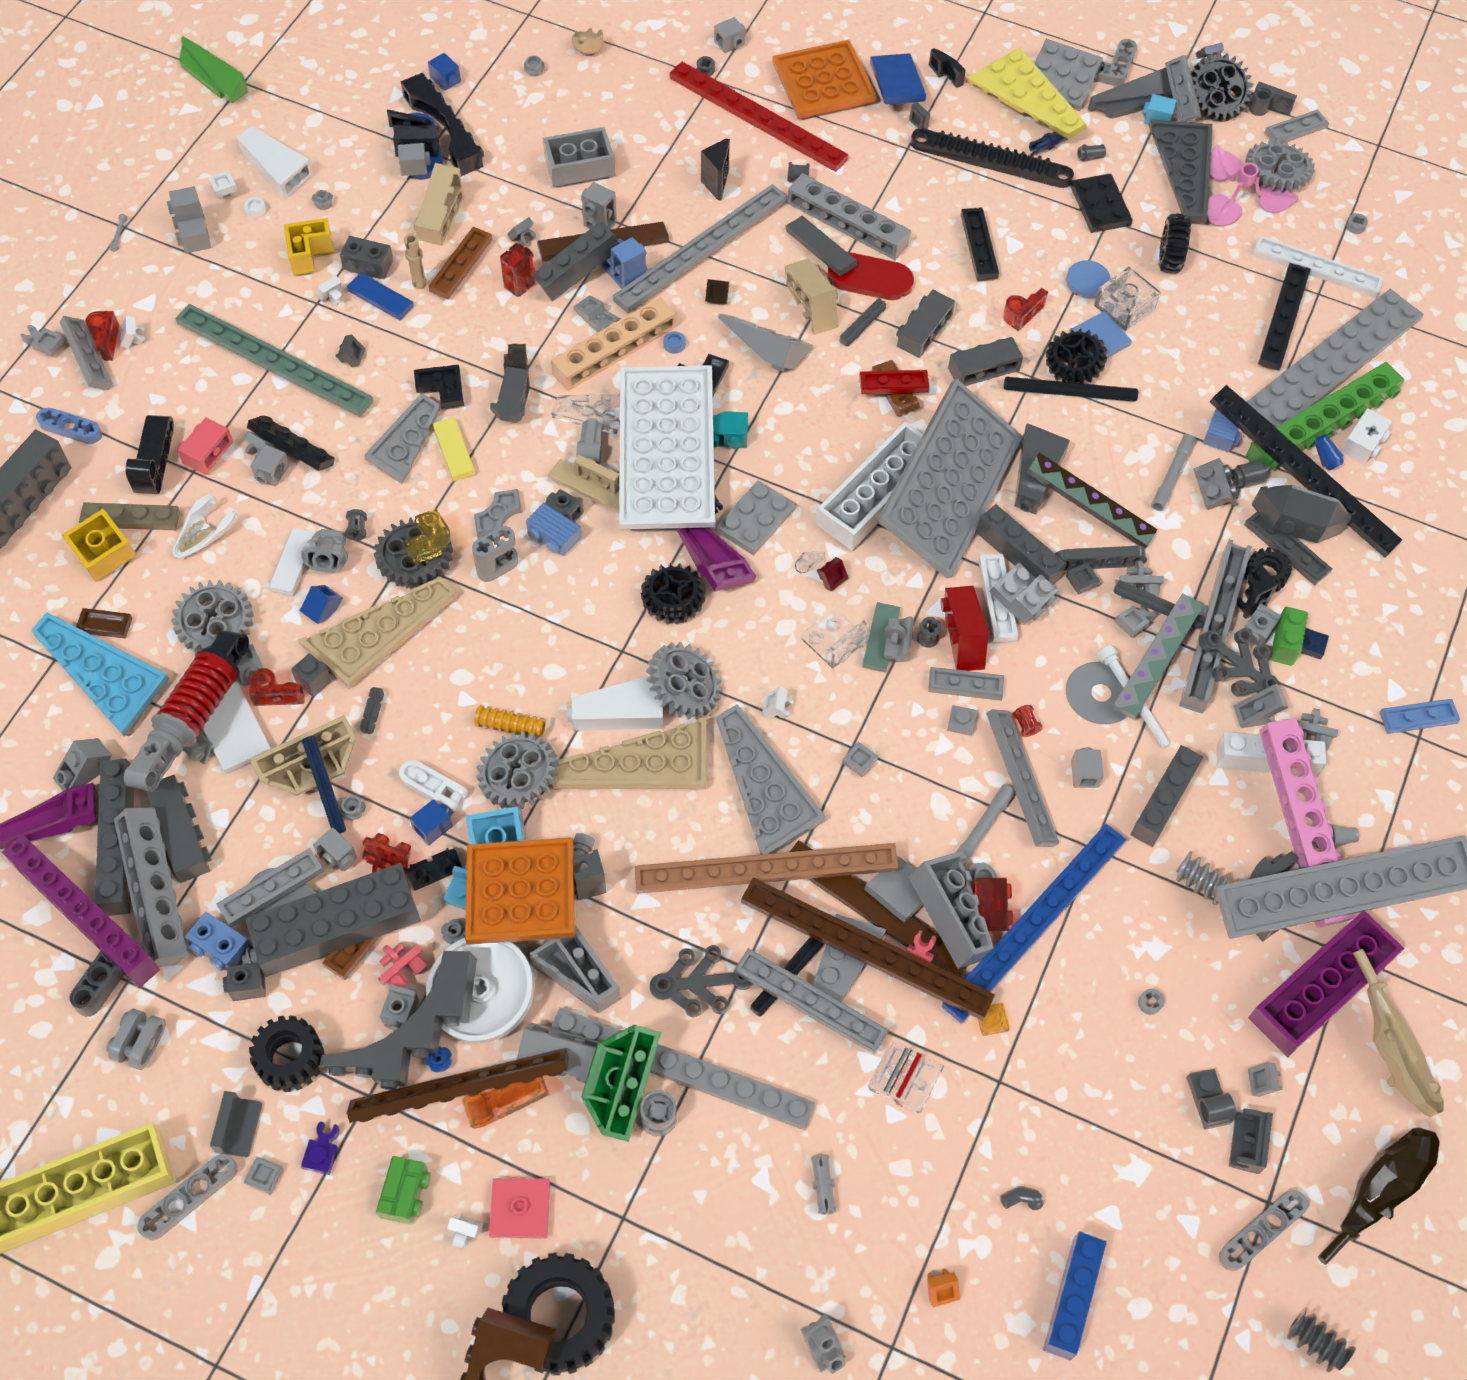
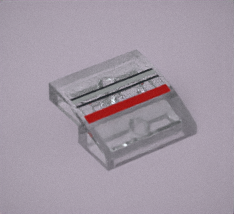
(906, 1076)

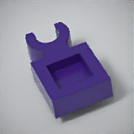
(321, 1153)

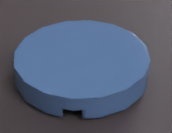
(1086, 278)

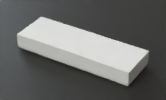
(290, 564)

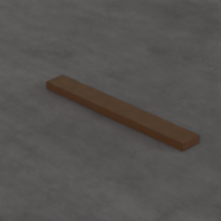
(852, 894)

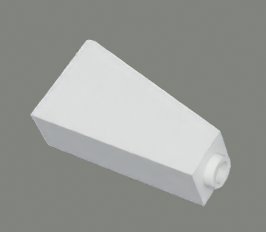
(275, 161)
(617, 708)

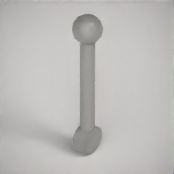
(114, 245)

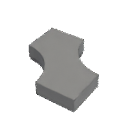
(503, 507)

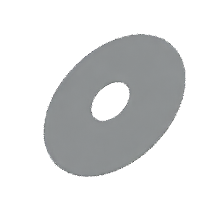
(1080, 696)

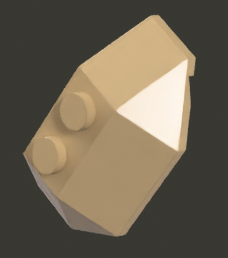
(288, 766)

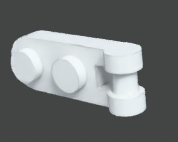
(431, 784)

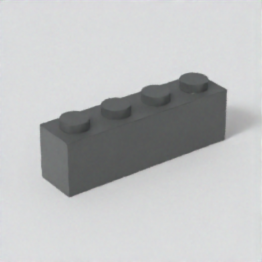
(576, 260)
(1019, 544)
(1166, 795)
(178, 829)

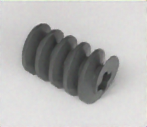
(1320, 1342)

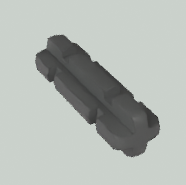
(371, 710)

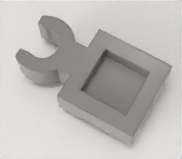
(44, 341)
(1134, 620)

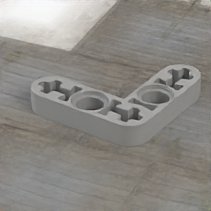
(1109, 70)

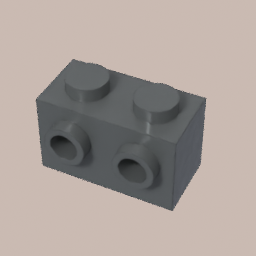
(366, 257)

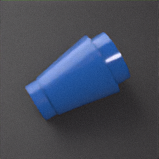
(1328, 452)

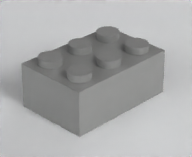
(579, 156)

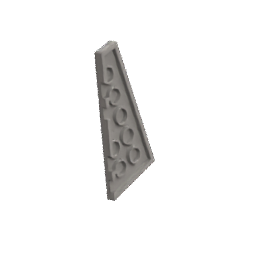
(771, 794)

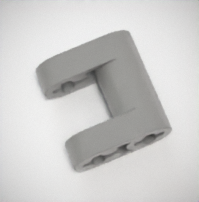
(487, 557)

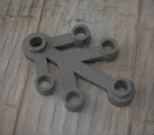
(1243, 664)
(695, 982)

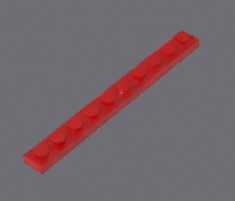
(759, 116)

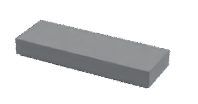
(1183, 89)
(1297, 127)
(966, 683)

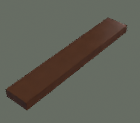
(645, 234)

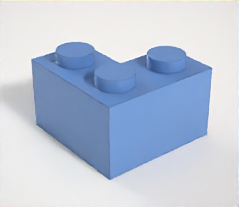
(626, 262)

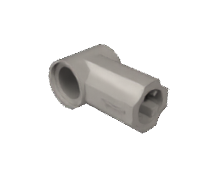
(590, 441)

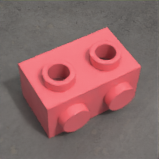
(205, 445)

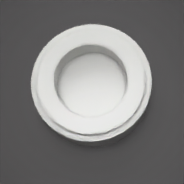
(254, 207)

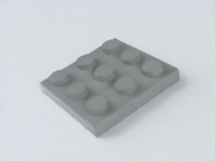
(1068, 70)

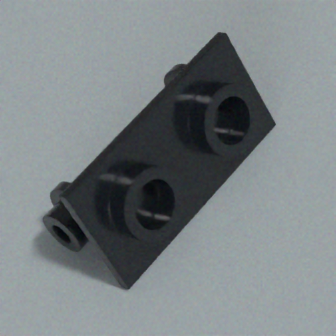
(426, 873)

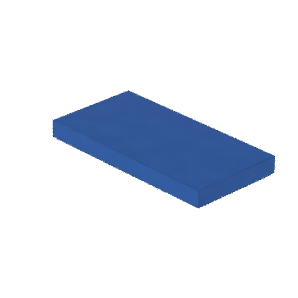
(897, 78)

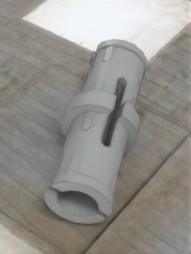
(823, 1184)

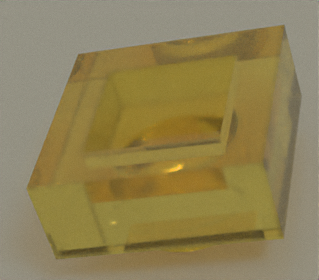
(994, 1021)

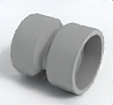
(658, 1113)

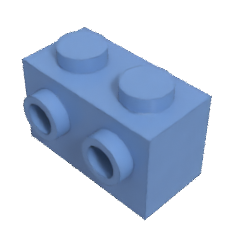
(217, 942)

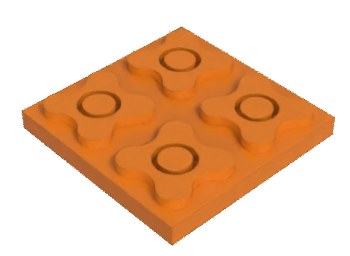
(824, 79)
(520, 891)

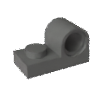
(1270, 97)
(1213, 1105)

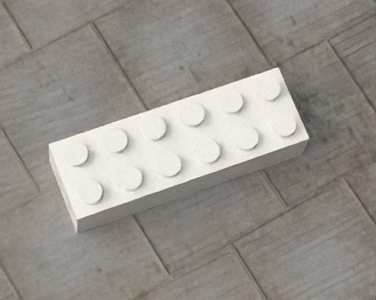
(857, 503)

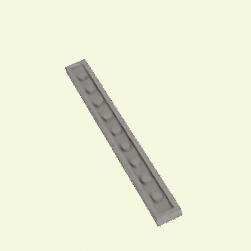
(699, 248)
(703, 1075)

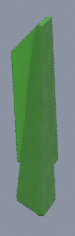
(212, 71)

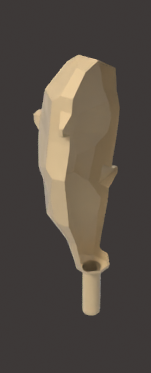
(1399, 1049)

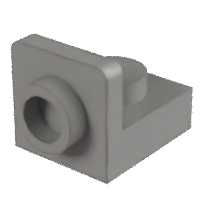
(248, 665)

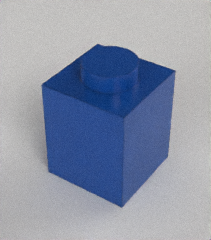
(444, 71)
(431, 821)

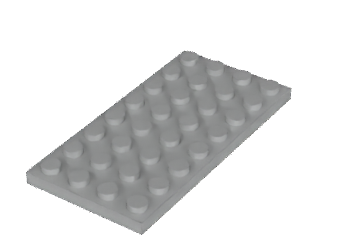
(950, 479)

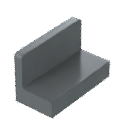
(235, 1125)

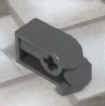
(512, 395)

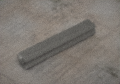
(862, 322)

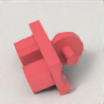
(412, 959)

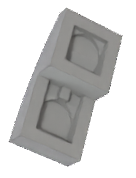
(594, 313)

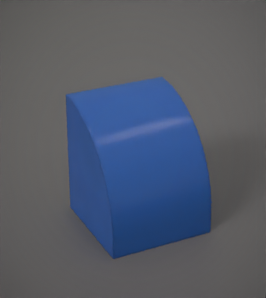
(320, 603)

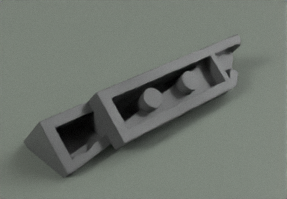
(1131, 95)

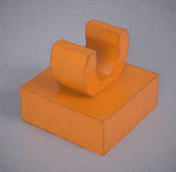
(943, 1288)

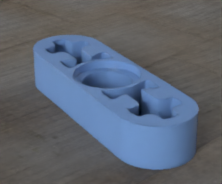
(74, 433)

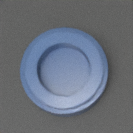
(674, 342)

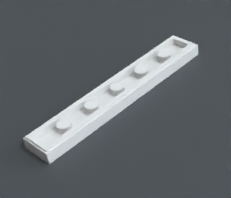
(1320, 266)

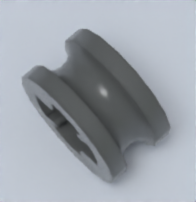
(706, 61)

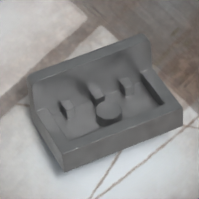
(1216, 484)

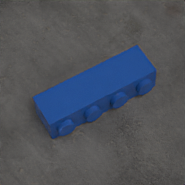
(1074, 1296)

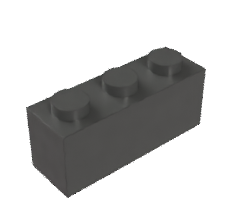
(925, 323)
(985, 361)

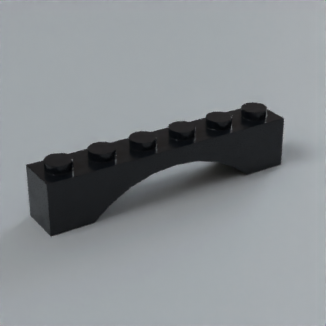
(423, 97)

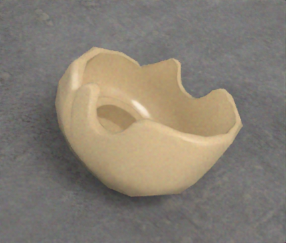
(588, 41)

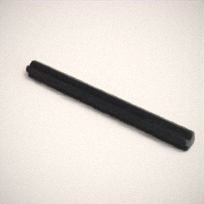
(1070, 389)

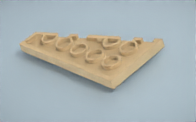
(645, 762)

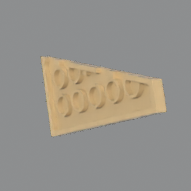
(373, 634)

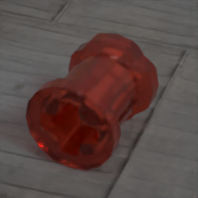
(1027, 720)

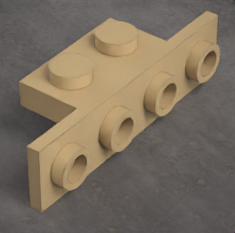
(589, 480)

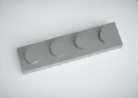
(86, 352)
(270, 887)

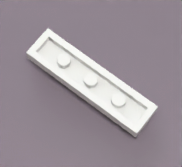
(1001, 620)

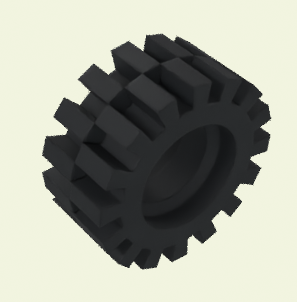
(1272, 560)

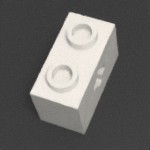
(1366, 436)

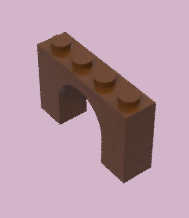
(506, 1338)

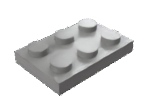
(755, 517)

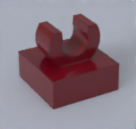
(833, 574)

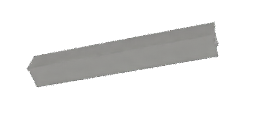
(1217, 618)

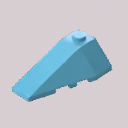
(496, 826)

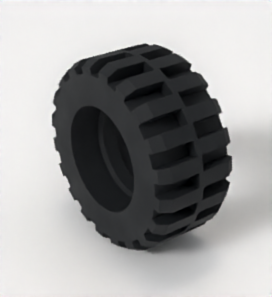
(589, 1284)

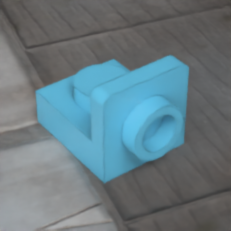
(457, 889)

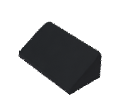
(401, 118)

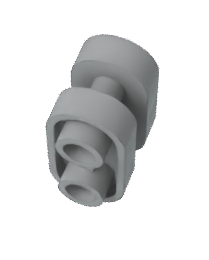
(136, 1039)

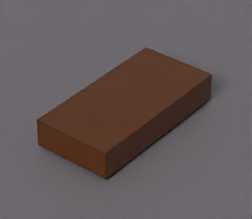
(104, 623)

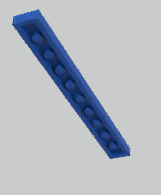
(1042, 913)

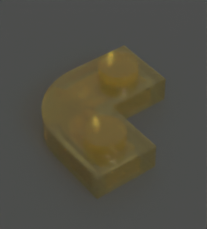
(433, 539)

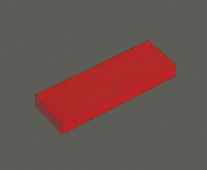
(894, 382)

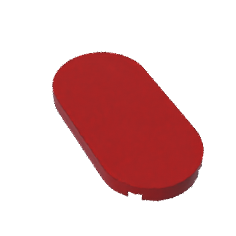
(875, 278)

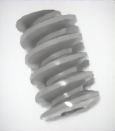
(1200, 876)

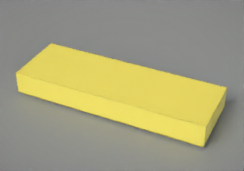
(453, 449)

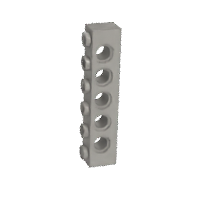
(848, 216)
(150, 885)

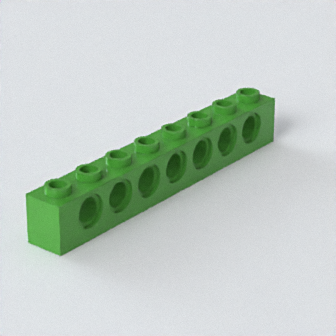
(1336, 411)

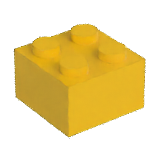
(99, 545)

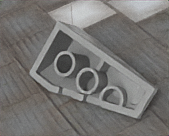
(770, 346)

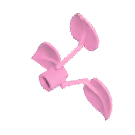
(1225, 211)

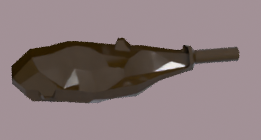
(1393, 1176)

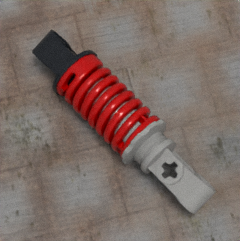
(187, 709)

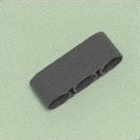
(98, 991)

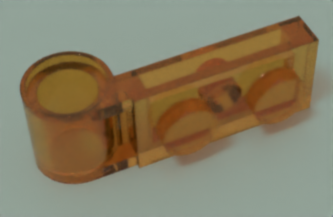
(497, 1104)

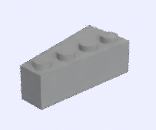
(953, 908)

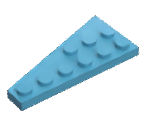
(108, 676)

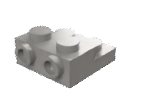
(1024, 593)

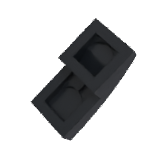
(944, 65)

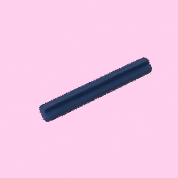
(323, 784)

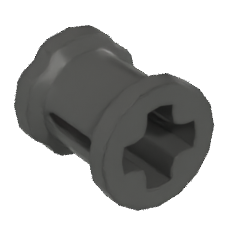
(795, 171)
(359, 527)
(926, 632)

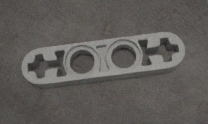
(185, 1193)
(1265, 1232)

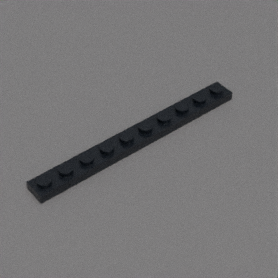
(1303, 468)

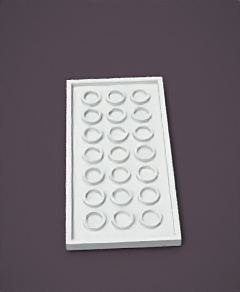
(666, 448)

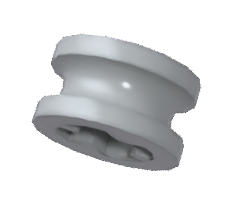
(1356, 228)
(1151, 993)

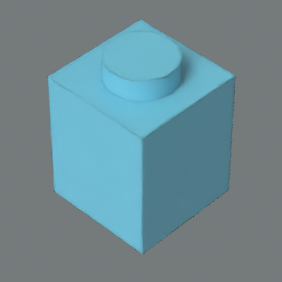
(1158, 108)

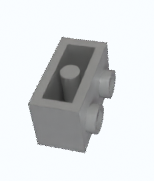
(598, 205)

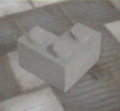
(189, 219)

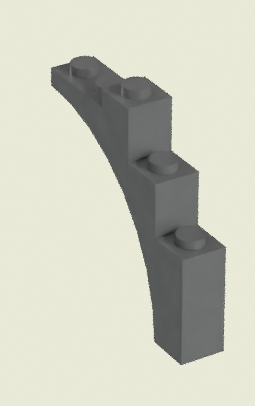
(390, 1057)

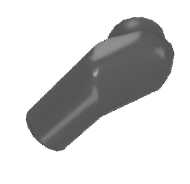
(1022, 1194)

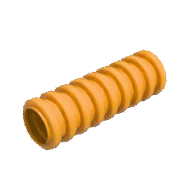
(508, 721)

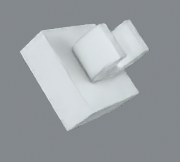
(222, 184)
(331, 290)
(128, 333)
(775, 703)
(464, 1229)

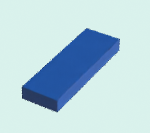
(380, 296)

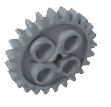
(1292, 172)
(193, 610)
(684, 680)
(517, 770)

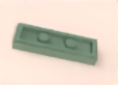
(874, 653)

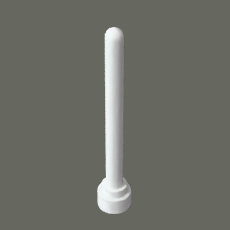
(1110, 658)

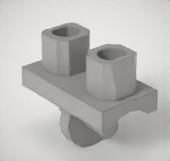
(1148, 583)
(898, 639)
(1313, 729)
(824, 1345)

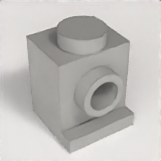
(1261, 624)
(335, 850)
(402, 997)

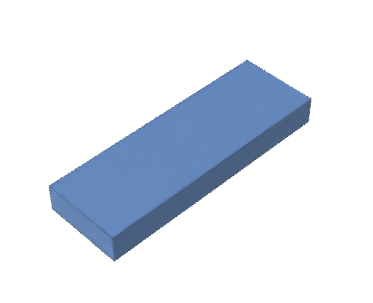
(1419, 716)

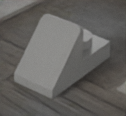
(1261, 707)

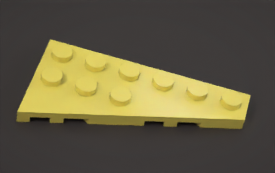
(1027, 90)

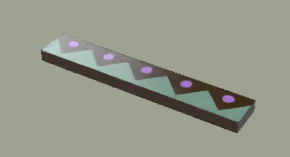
(1091, 500)

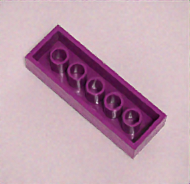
(1323, 984)

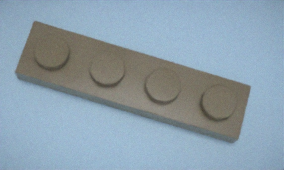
(135, 515)

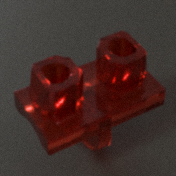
(382, 855)

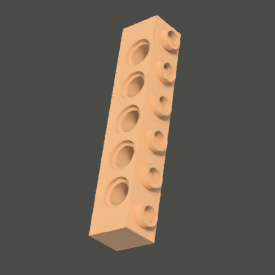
(613, 343)

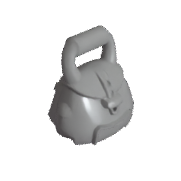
(325, 551)

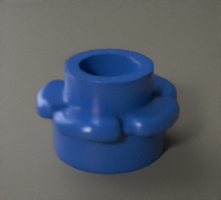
(443, 1064)

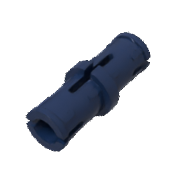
(1048, 142)

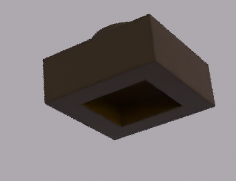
(717, 291)

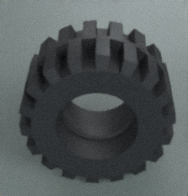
(271, 1039)

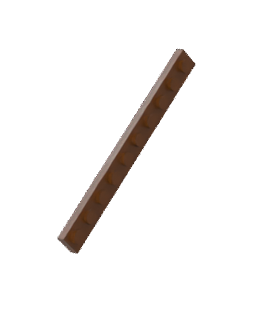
(868, 949)

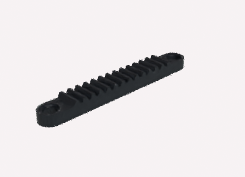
(992, 157)

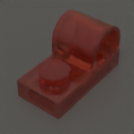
(1020, 311)
(104, 330)
(274, 693)

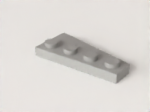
(403, 440)
(838, 970)

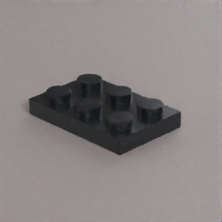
(1101, 203)

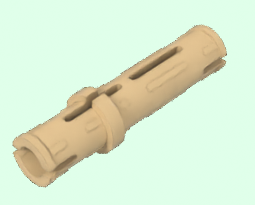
(414, 256)

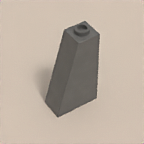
(1029, 490)

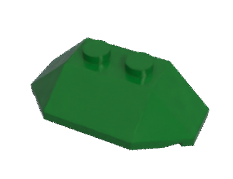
(619, 1079)

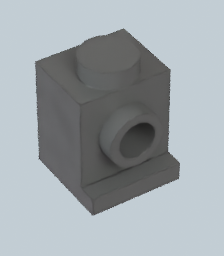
(566, 504)

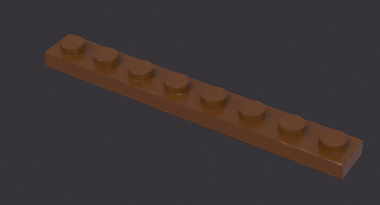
(466, 1083)

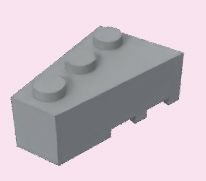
(577, 970)

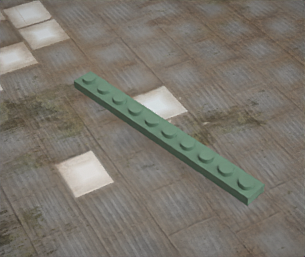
(274, 360)

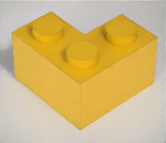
(306, 240)

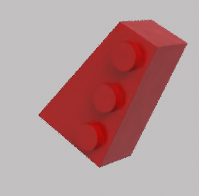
(965, 627)

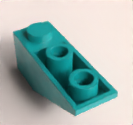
(730, 429)

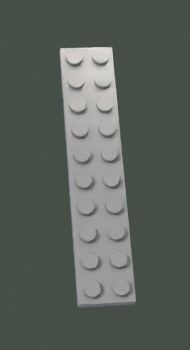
(1336, 358)
(1343, 887)

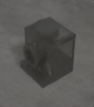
(516, 356)

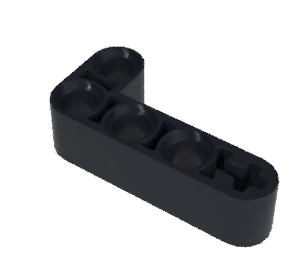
(148, 469)

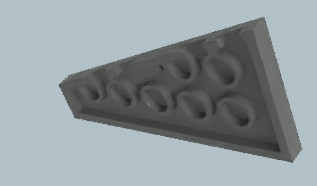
(1187, 160)

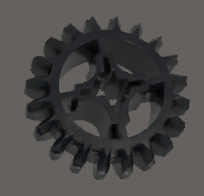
(1174, 243)
(1072, 350)
(680, 583)

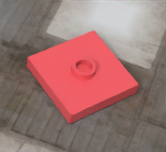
(519, 1208)

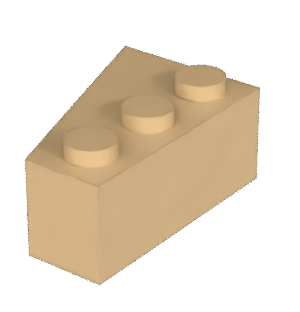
(814, 293)

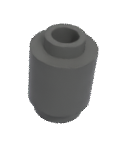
(1249, 474)

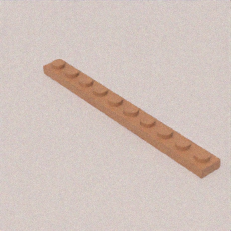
(766, 868)

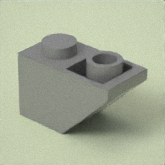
(81, 763)

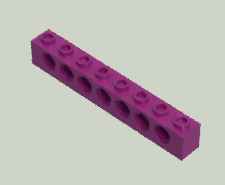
(81, 911)

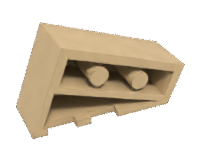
(439, 205)

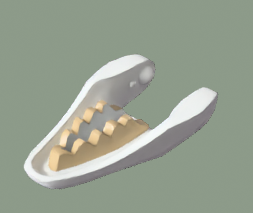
(196, 532)

